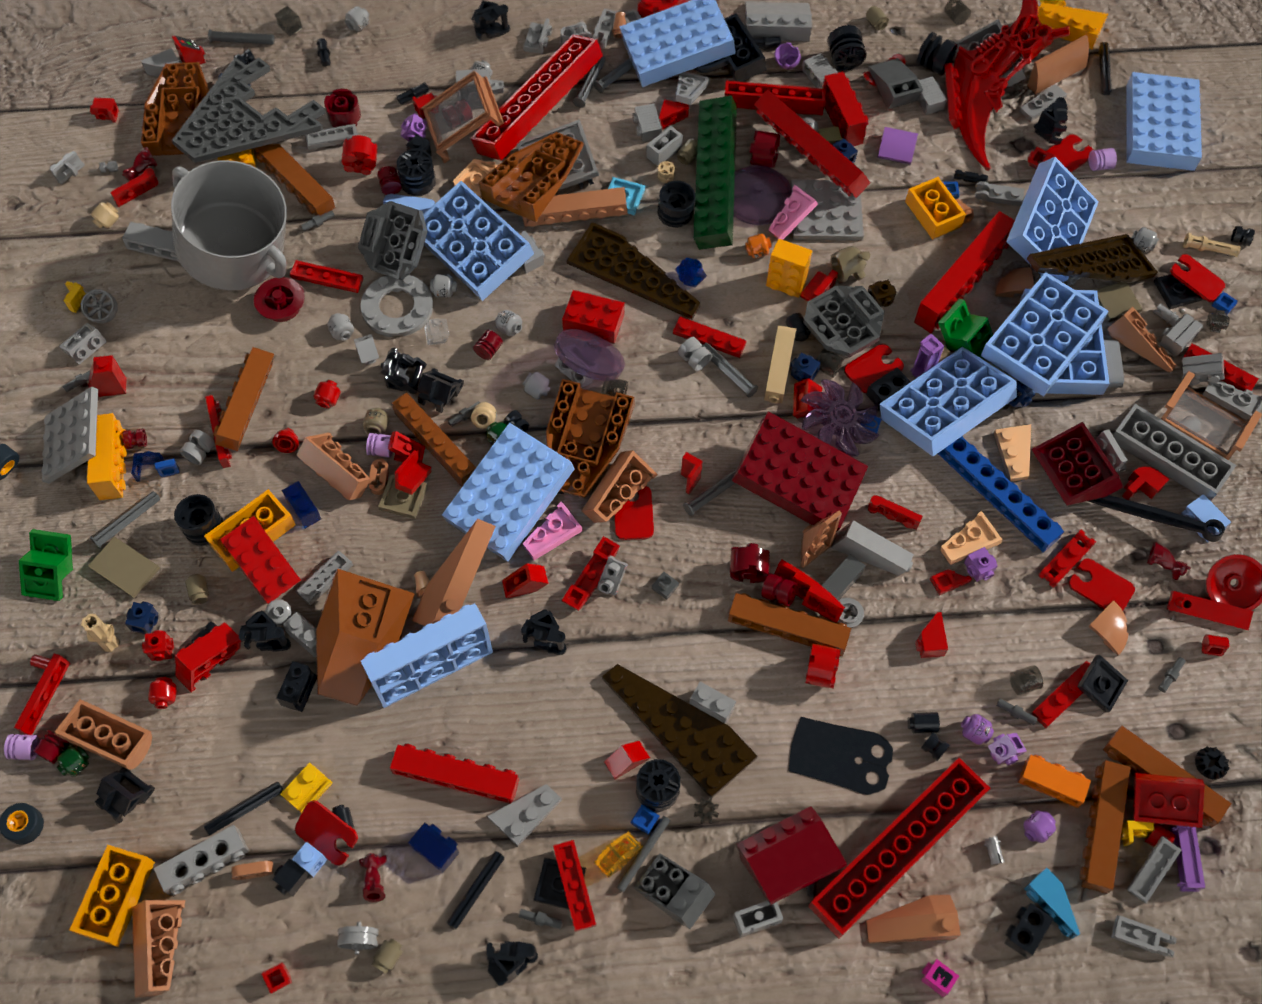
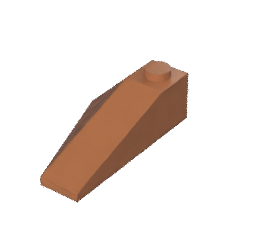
(1131, 332)
(818, 538)
(921, 920)

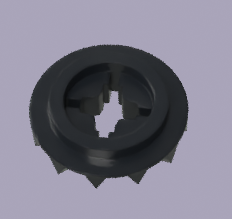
(1213, 772)

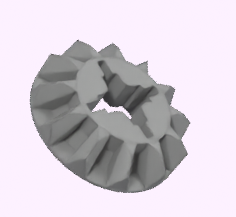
(856, 611)

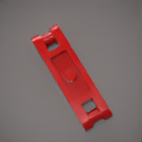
(1067, 558)

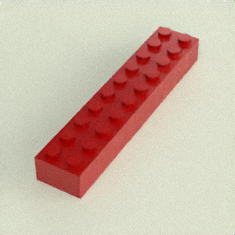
(537, 96)
(898, 848)

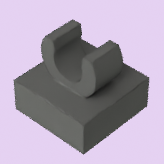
(665, 585)

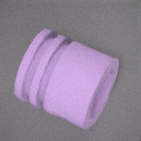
(1102, 159)
(378, 445)
(20, 746)

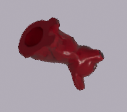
(141, 162)
(1163, 557)
(373, 889)

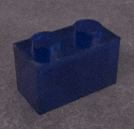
(301, 504)
(434, 847)

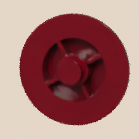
(279, 299)

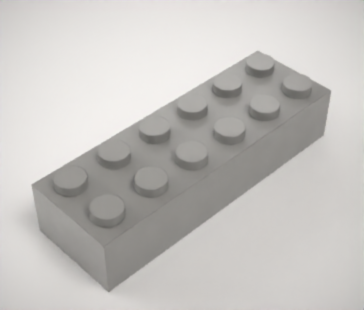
(1173, 452)

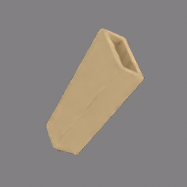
(780, 364)

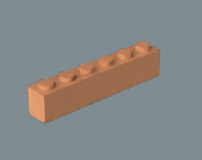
(582, 207)

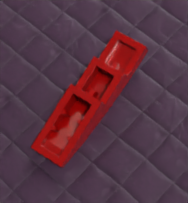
(814, 594)

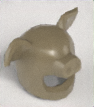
(849, 261)

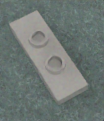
(1035, 107)
(330, 136)
(322, 578)
(1153, 869)

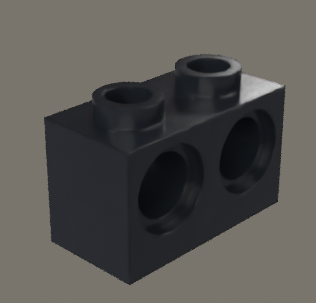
(886, 386)
(1032, 933)

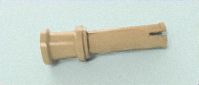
(1202, 243)

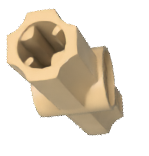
(100, 632)

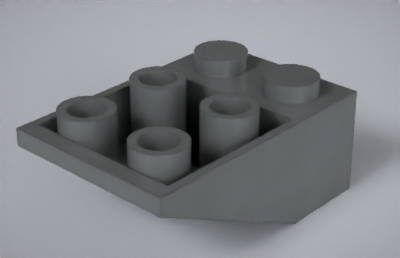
(896, 83)
(675, 890)

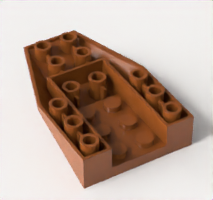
(170, 105)
(531, 175)
(587, 432)
(356, 621)

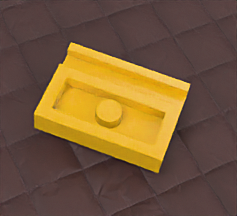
(307, 786)

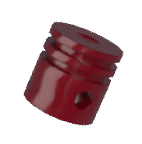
(389, 181)
(488, 344)
(50, 747)

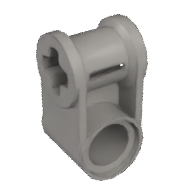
(568, 31)

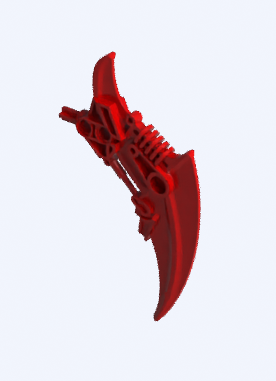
(982, 72)

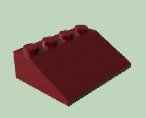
(1077, 466)
(790, 855)

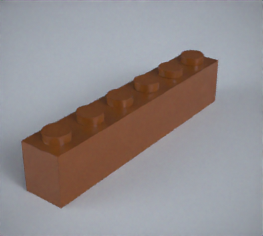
(295, 178)
(244, 399)
(433, 438)
(788, 624)
(1145, 759)
(1105, 827)

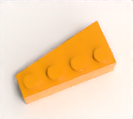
(1080, 21)

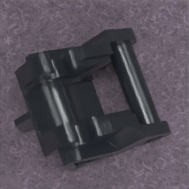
(485, 18)
(1051, 121)
(395, 369)
(438, 388)
(545, 631)
(264, 633)
(116, 798)
(510, 960)

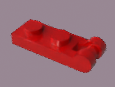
(135, 187)
(894, 512)

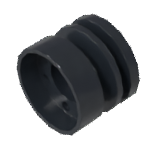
(846, 47)
(937, 53)
(416, 172)
(676, 204)
(196, 517)
(661, 796)

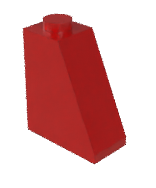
(107, 376)

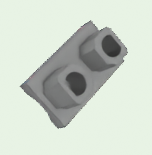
(67, 167)
(612, 576)

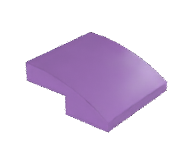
(897, 145)

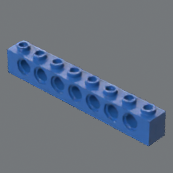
(1000, 498)

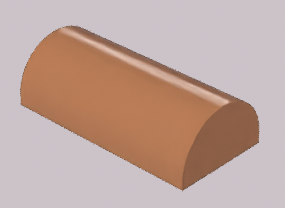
(105, 735)

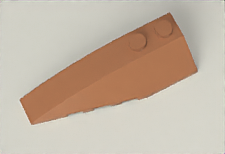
(453, 579)

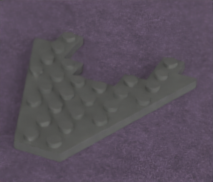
(230, 125)

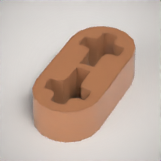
(382, 477)
(252, 870)

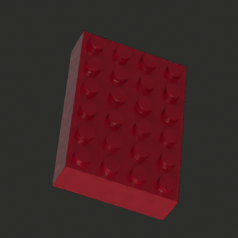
(799, 471)

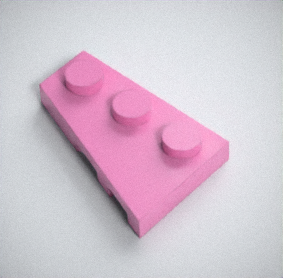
(794, 211)
(553, 532)

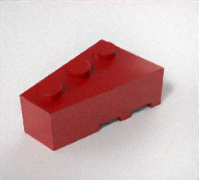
(204, 654)

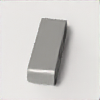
(1114, 363)

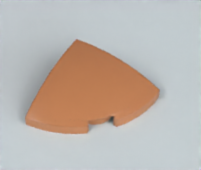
(1015, 282)
(1112, 627)

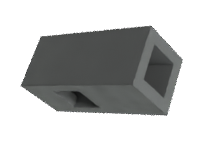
(844, 577)

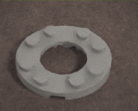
(396, 326)

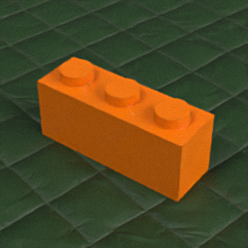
(1054, 780)

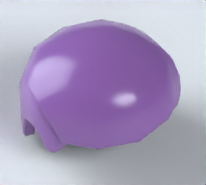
(787, 56)

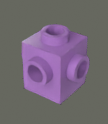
(412, 126)
(981, 564)
(1006, 748)

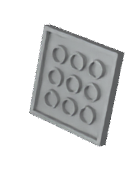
(584, 166)
(835, 215)
(70, 435)

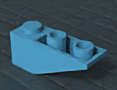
(1052, 897)

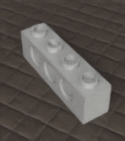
(169, 870)

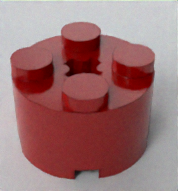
(359, 155)
(822, 666)

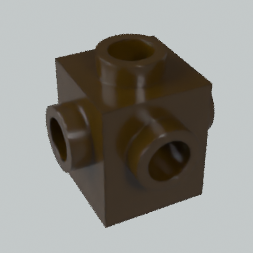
(882, 292)

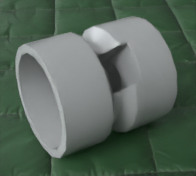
(694, 353)
(196, 449)

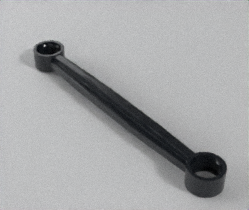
(1161, 516)

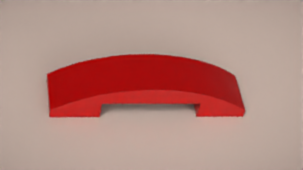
(589, 578)

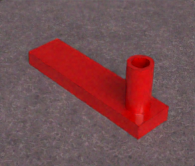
(1210, 610)
(43, 692)

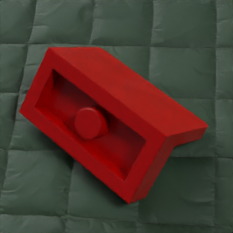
(819, 284)
(800, 390)
(691, 470)
(411, 474)

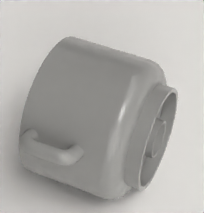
(228, 224)

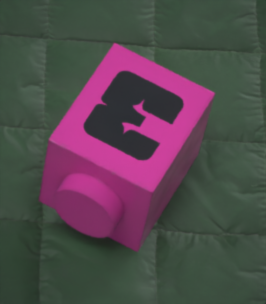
(939, 977)

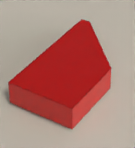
(948, 580)

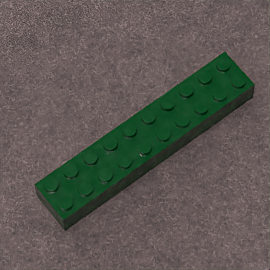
(715, 173)

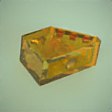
(618, 854)

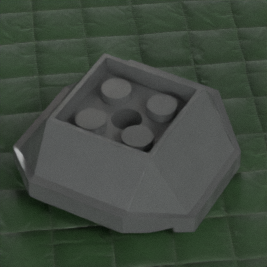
(393, 239)
(849, 306)

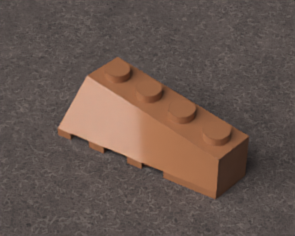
(333, 465)
(618, 486)
(154, 944)

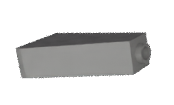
(872, 549)

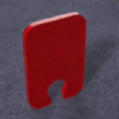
(1068, 155)
(1198, 278)
(870, 367)
(636, 518)
(1104, 585)
(322, 829)

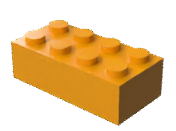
(108, 466)
(267, 511)
(112, 895)

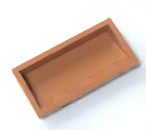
(1059, 65)

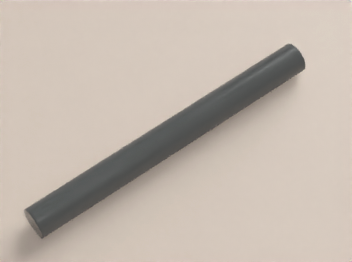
(643, 854)

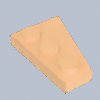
(1015, 450)
(972, 537)

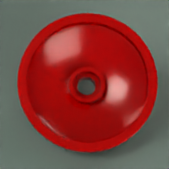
(1248, 586)

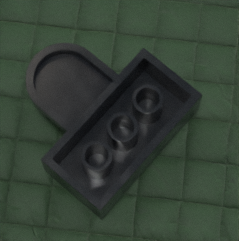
(748, 58)

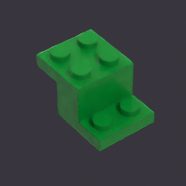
(965, 329)
(45, 565)

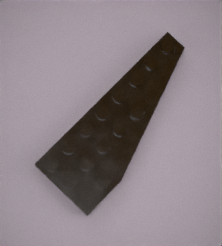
(1104, 259)
(621, 264)
(698, 741)

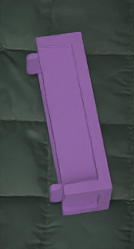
(928, 355)
(1189, 859)

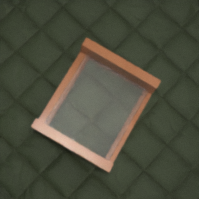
(461, 111)
(1207, 420)

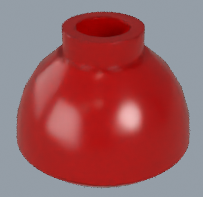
(285, 441)

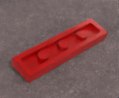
(954, 101)
(326, 276)
(717, 339)
(1233, 375)
(214, 408)
(1061, 698)
(574, 886)

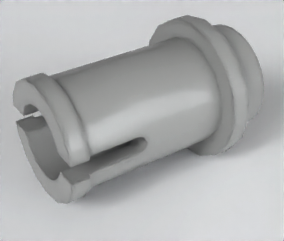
(1166, 314)
(994, 850)

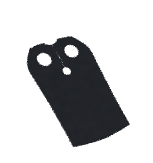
(830, 752)

